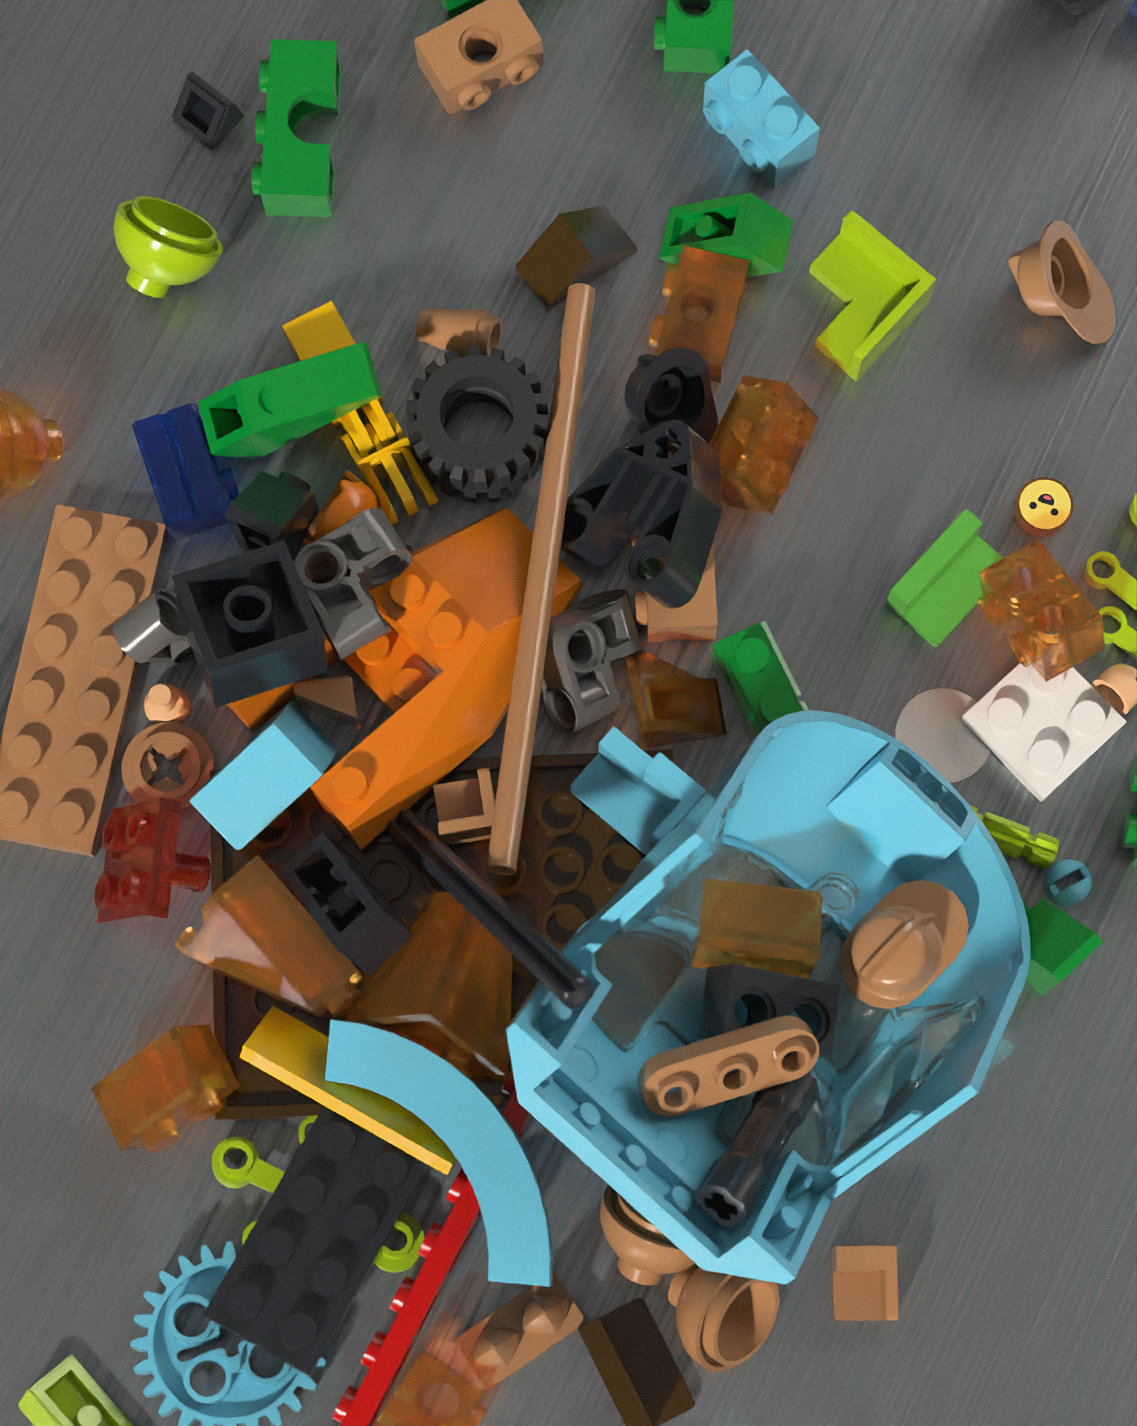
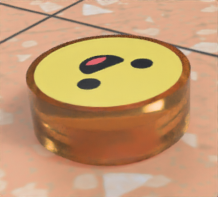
(1043, 507)

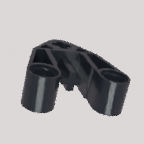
(667, 491)

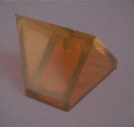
(671, 703)

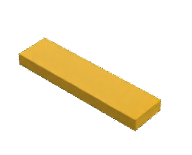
(299, 1059)

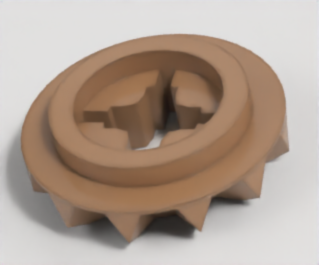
(171, 741)

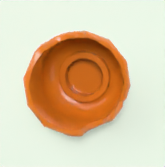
(345, 502)

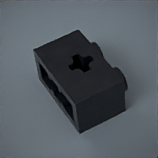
(346, 903)

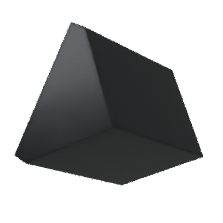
(205, 111)

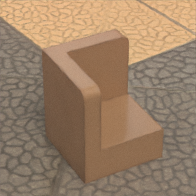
(465, 809)
(865, 1283)

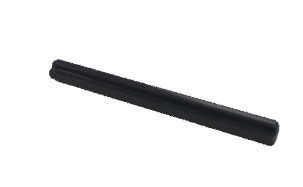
(492, 911)

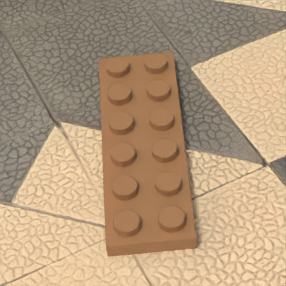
(74, 679)

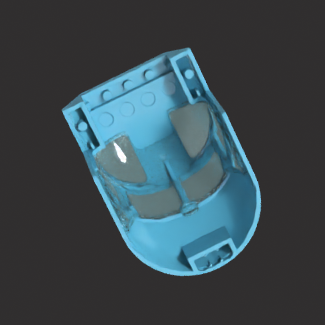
(804, 809)

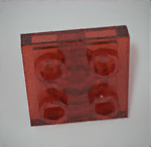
(144, 863)

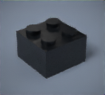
(250, 623)

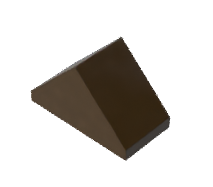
(572, 251)

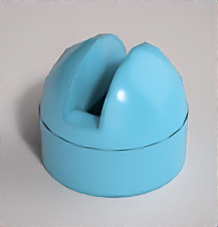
(1072, 895)

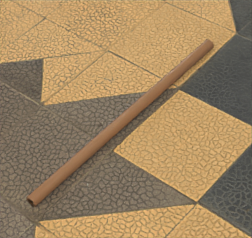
(540, 583)

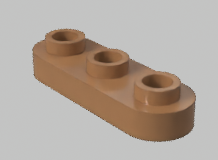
(702, 1066)

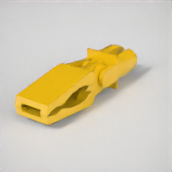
(369, 445)

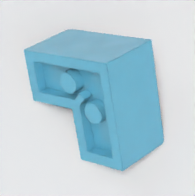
(265, 776)
(635, 792)

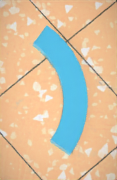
(473, 1131)

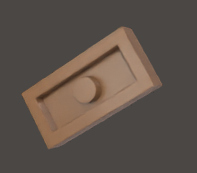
(519, 1331)

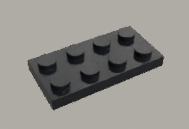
(315, 1241)

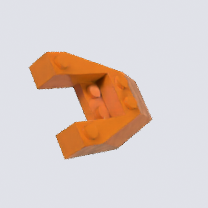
(437, 671)

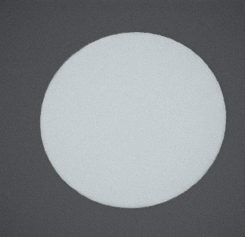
(935, 732)

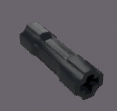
(740, 1173)

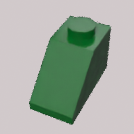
(732, 227)
(1056, 945)

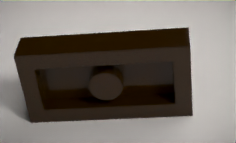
(637, 1366)

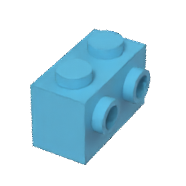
(760, 118)

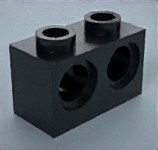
(766, 998)

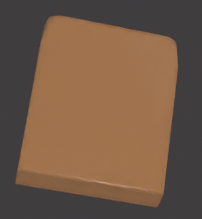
(332, 698)

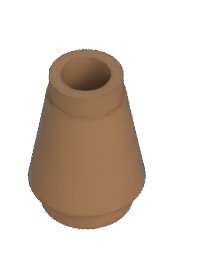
(459, 329)

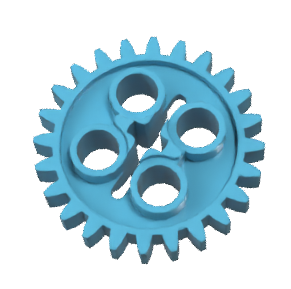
(244, 1395)

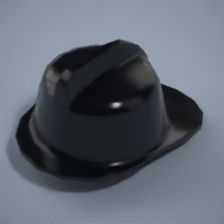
(672, 388)

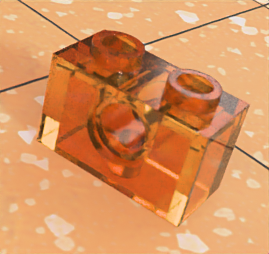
(704, 281)

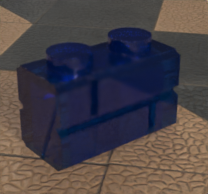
(184, 473)

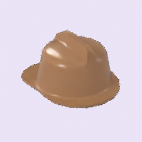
(1063, 281)
(904, 944)

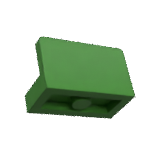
(944, 581)

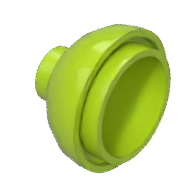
(163, 244)

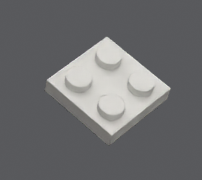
(1043, 726)

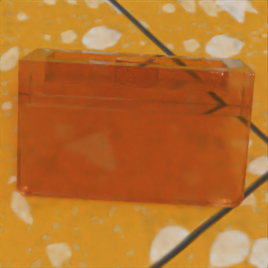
(758, 927)

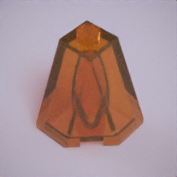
(270, 943)
(445, 990)

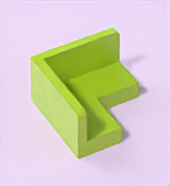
(880, 289)

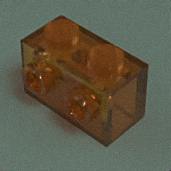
(761, 442)
(166, 1088)

